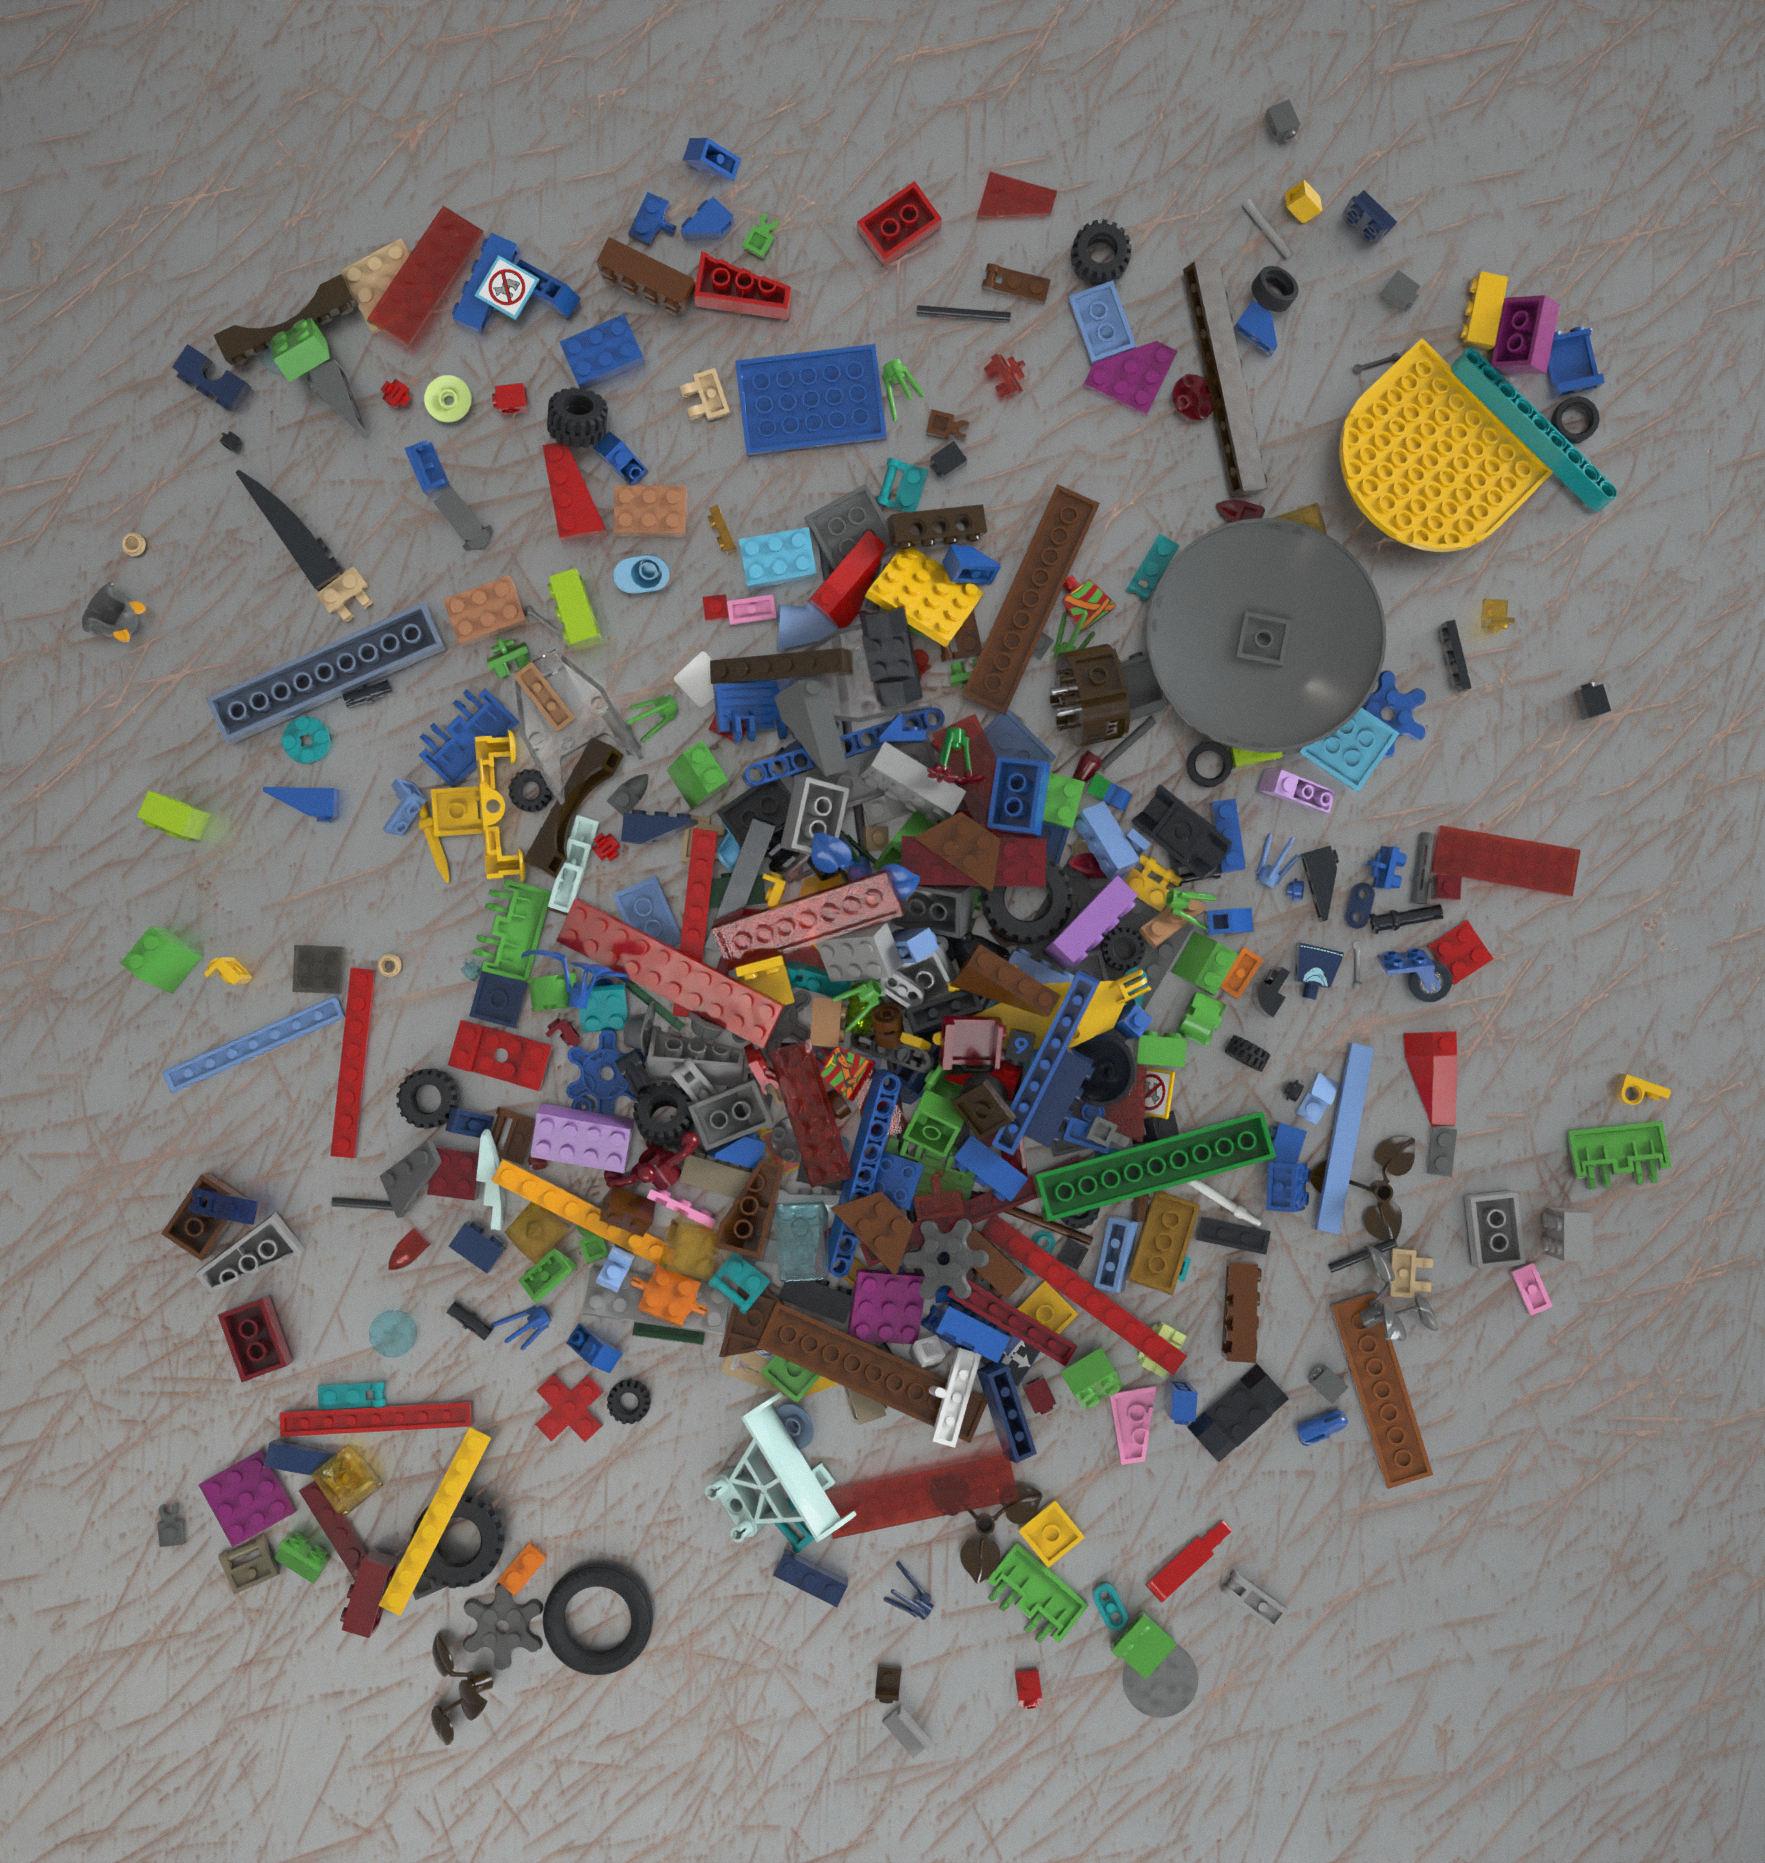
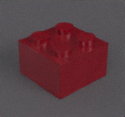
(456, 1174)

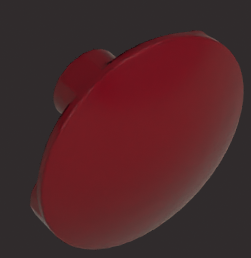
(1192, 397)

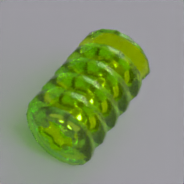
(854, 1008)

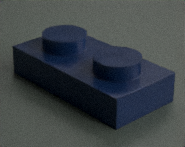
(468, 1122)

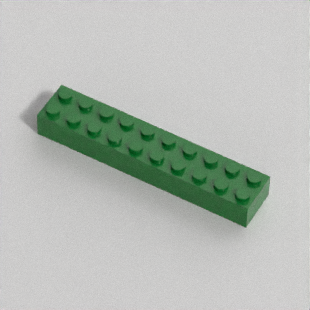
(1153, 1166)

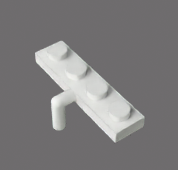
(954, 1397)

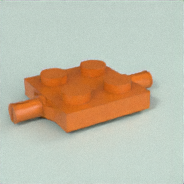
(669, 1296)

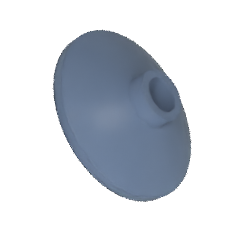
(797, 1423)

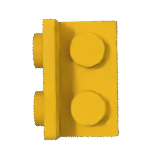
(775, 894)
(229, 970)

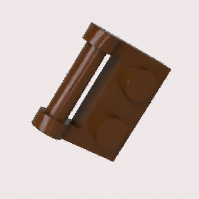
(967, 642)
(518, 1137)

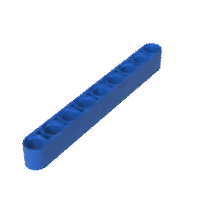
(852, 739)
(859, 1161)

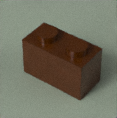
(627, 1211)

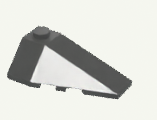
(810, 718)

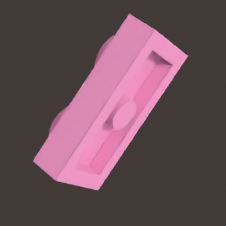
(751, 609)
(1531, 1288)

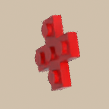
(569, 1407)

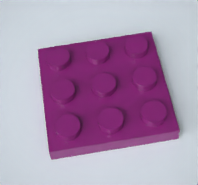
(886, 1307)
(247, 1498)

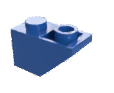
(708, 223)
(620, 458)
(1228, 921)
(594, 1348)

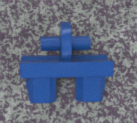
(1384, 867)

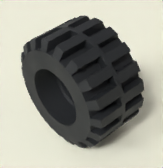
(1106, 234)
(577, 417)
(407, 1098)
(669, 1131)

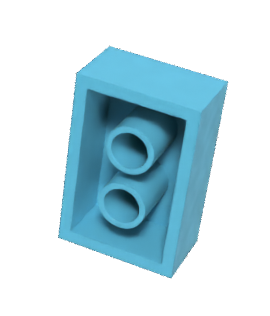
(778, 558)

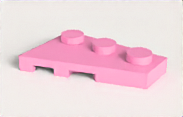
(682, 1207)
(1132, 1419)

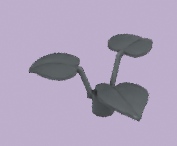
(1383, 1312)

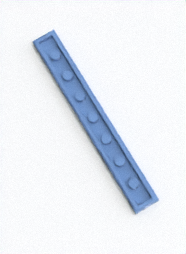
(254, 1044)
(1344, 1138)

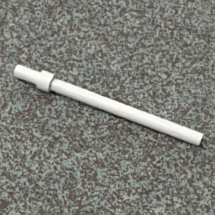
(1238, 1211)

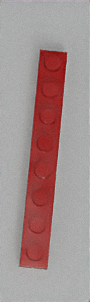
(697, 899)
(353, 1063)
(375, 1419)

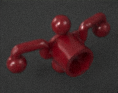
(656, 1165)

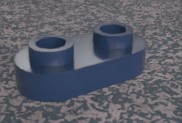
(1358, 905)

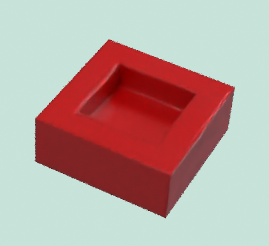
(715, 607)

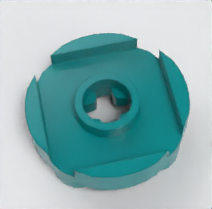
(319, 736)

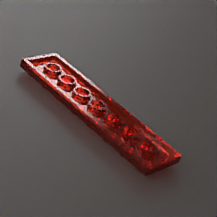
(808, 920)
(924, 1494)

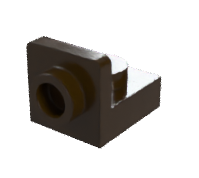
(887, 1683)

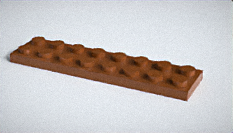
(1382, 1394)

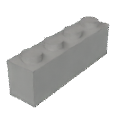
(717, 1062)

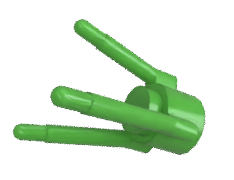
(896, 373)
(1058, 648)
(663, 705)
(1179, 899)
(868, 993)

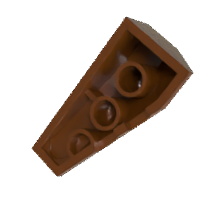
(750, 1218)

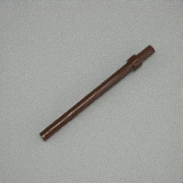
(1039, 1221)

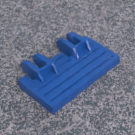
(748, 703)
(458, 753)

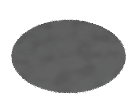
(1167, 1688)

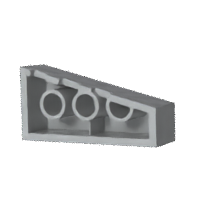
(256, 1250)

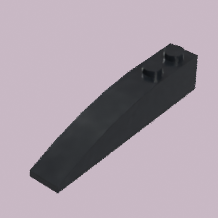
(300, 541)

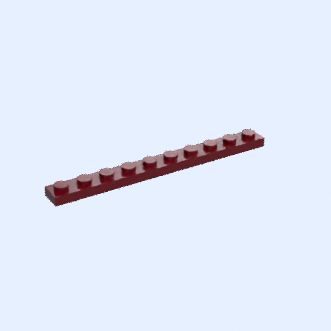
(976, 1210)

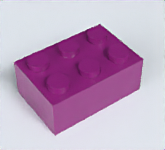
(1525, 335)

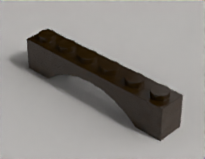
(330, 299)
(782, 666)
(550, 846)

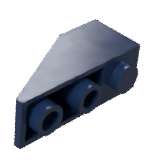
(650, 829)

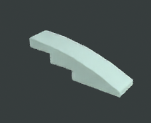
(572, 873)
(487, 1166)

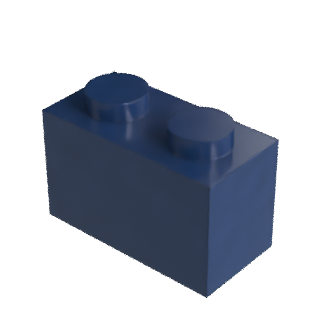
(478, 1246)

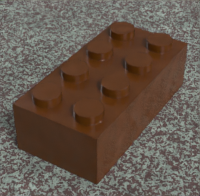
(646, 277)

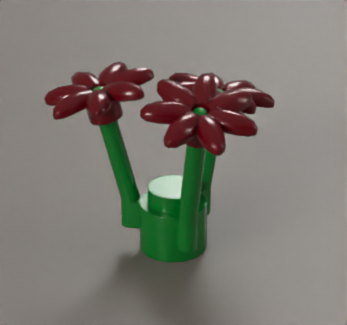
(953, 741)

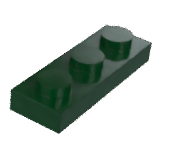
(668, 1333)

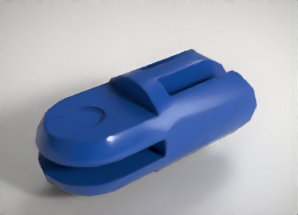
(1321, 1427)

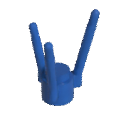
(538, 1319)

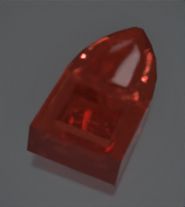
(408, 1250)

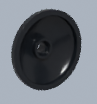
(1108, 1053)

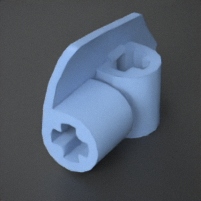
(801, 626)

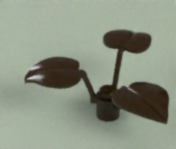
(1397, 1157)
(983, 1556)
(469, 1690)

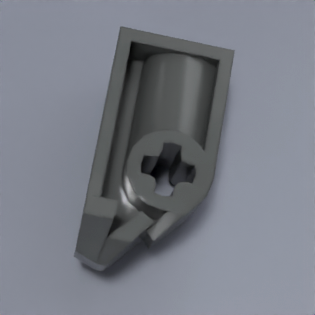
(463, 520)

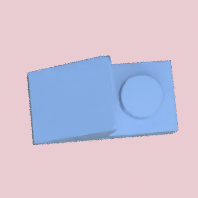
(1317, 1098)
(615, 1268)

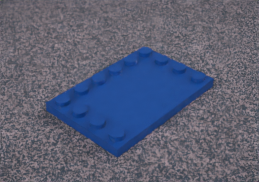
(810, 399)

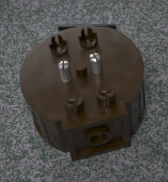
(1091, 695)

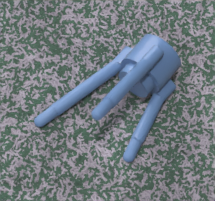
(1270, 874)

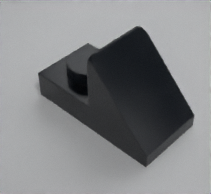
(1159, 1128)

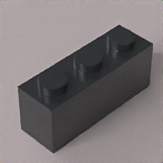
(929, 1015)
(819, 1297)

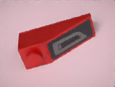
(1008, 1074)

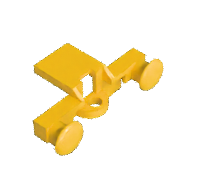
(457, 809)

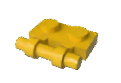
(1148, 888)

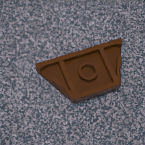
(965, 847)
(878, 1227)
(744, 1330)

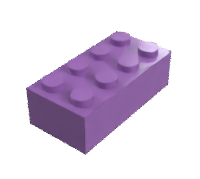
(1096, 918)
(582, 1138)

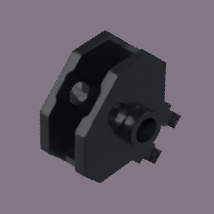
(780, 857)

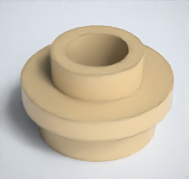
(382, 965)

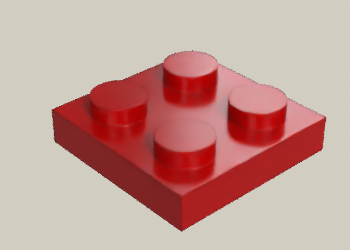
(1460, 951)

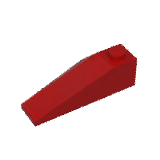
(845, 588)
(1434, 1072)

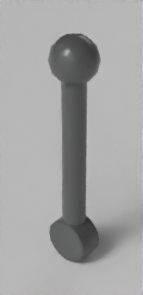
(1357, 369)

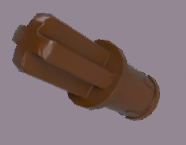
(1140, 1208)

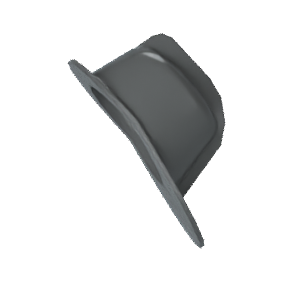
(704, 1028)
(639, 1030)

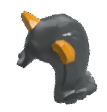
(112, 614)

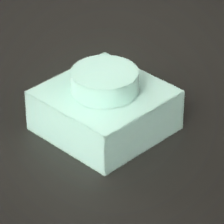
(823, 1476)

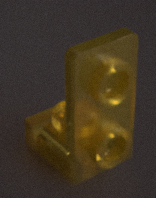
(1495, 615)

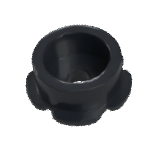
(230, 441)
(1293, 1090)

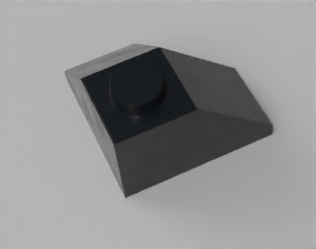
(965, 944)

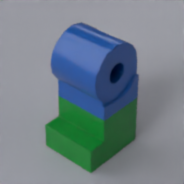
(1110, 793)

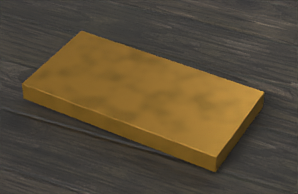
(1163, 1242)

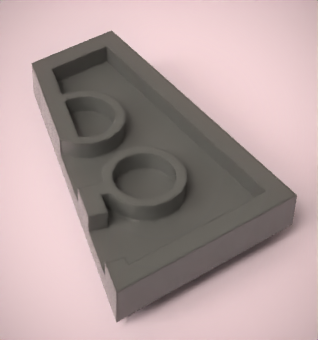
(409, 1175)

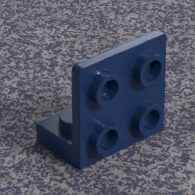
(1369, 217)

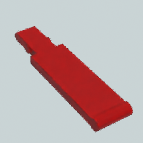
(1187, 1562)

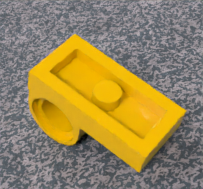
(1639, 1088)

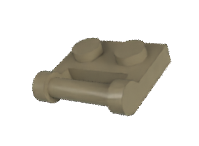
(253, 1571)

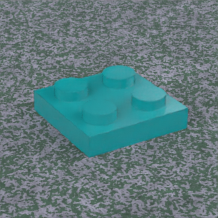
(605, 1009)

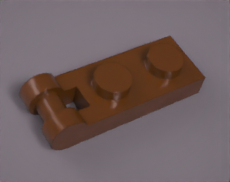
(1016, 284)

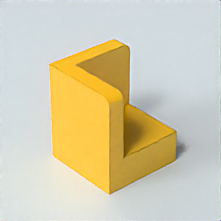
(1303, 201)

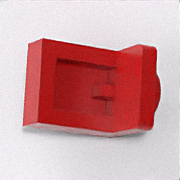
(1028, 1689)

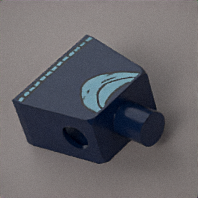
(1315, 968)

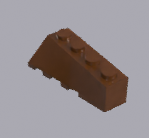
(999, 980)

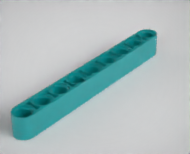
(1533, 429)

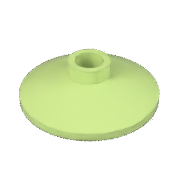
(440, 390)

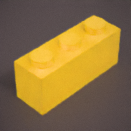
(1484, 311)

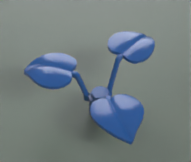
(831, 853)
(580, 991)

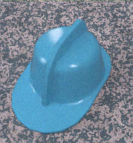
(641, 574)
(728, 851)

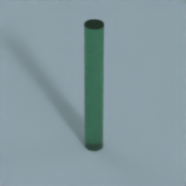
(660, 1010)

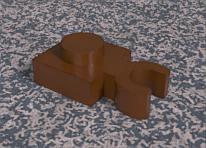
(942, 424)

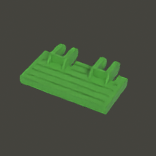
(517, 930)
(1621, 1148)
(952, 1179)
(1039, 1592)

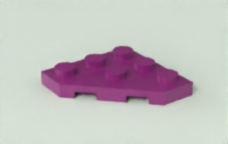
(1132, 376)

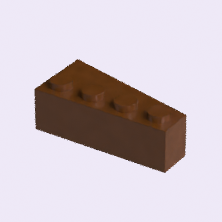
(1240, 1311)

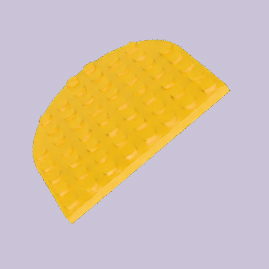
(1433, 457)

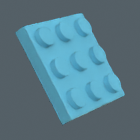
(1353, 749)

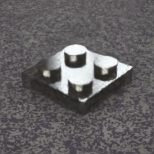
(318, 969)

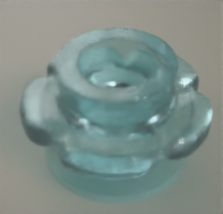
(470, 970)

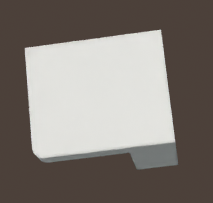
(927, 1353)

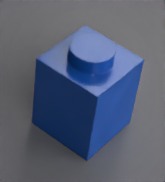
(1132, 1021)

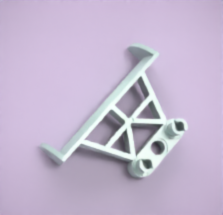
(791, 1471)

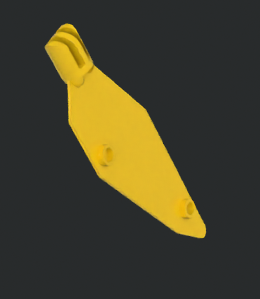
(1098, 1018)

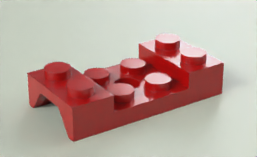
(476, 1049)

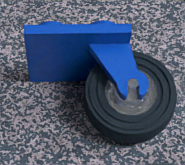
(1427, 978)

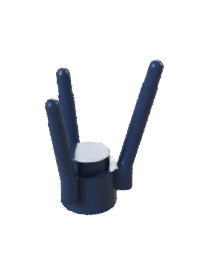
(918, 1606)

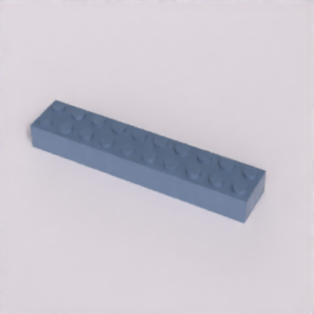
(326, 673)

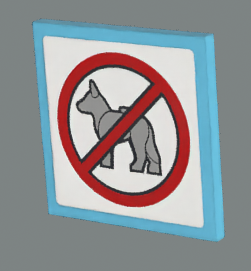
(507, 287)

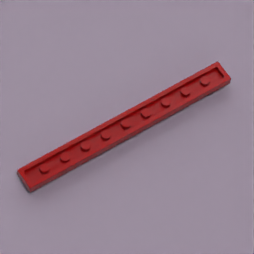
(1083, 1294)

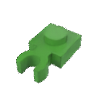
(759, 239)
(592, 1246)

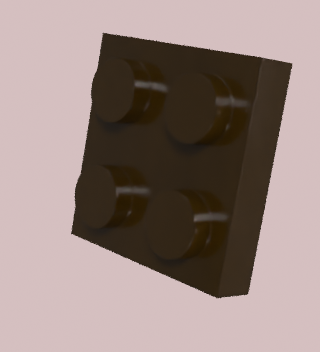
(983, 1109)

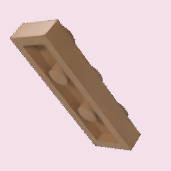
(544, 696)
(1167, 924)

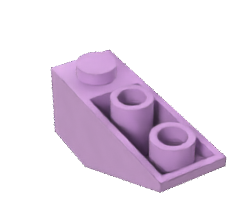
(1296, 789)

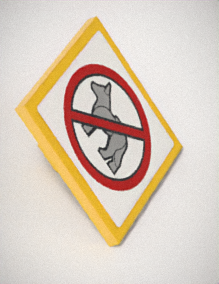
(1158, 1092)

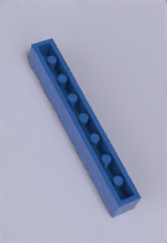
(1047, 1060)

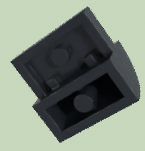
(1266, 996)

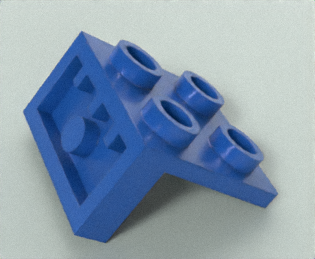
(898, 1179)
(1287, 1187)

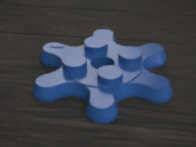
(1402, 707)
(590, 1079)

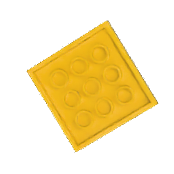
(929, 596)

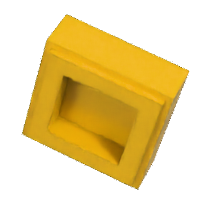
(915, 1042)

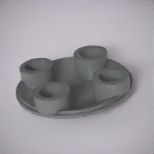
(784, 1141)

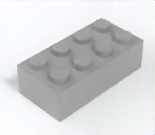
(909, 782)

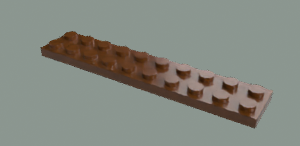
(1030, 599)
(861, 1367)

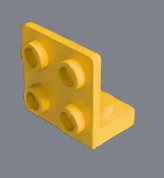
(768, 978)

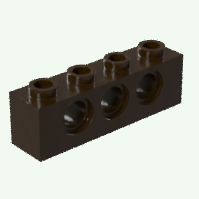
(971, 516)

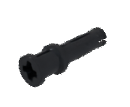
(1395, 919)

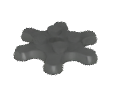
(786, 1025)
(961, 1259)
(505, 1609)

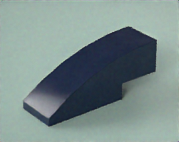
(296, 1458)

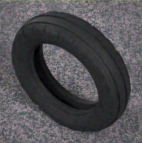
(590, 1661)

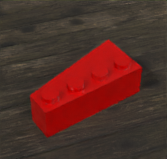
(739, 290)
(572, 501)

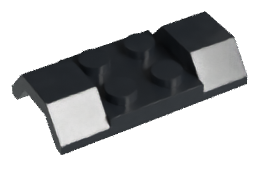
(890, 656)
(1183, 833)
(1238, 1413)

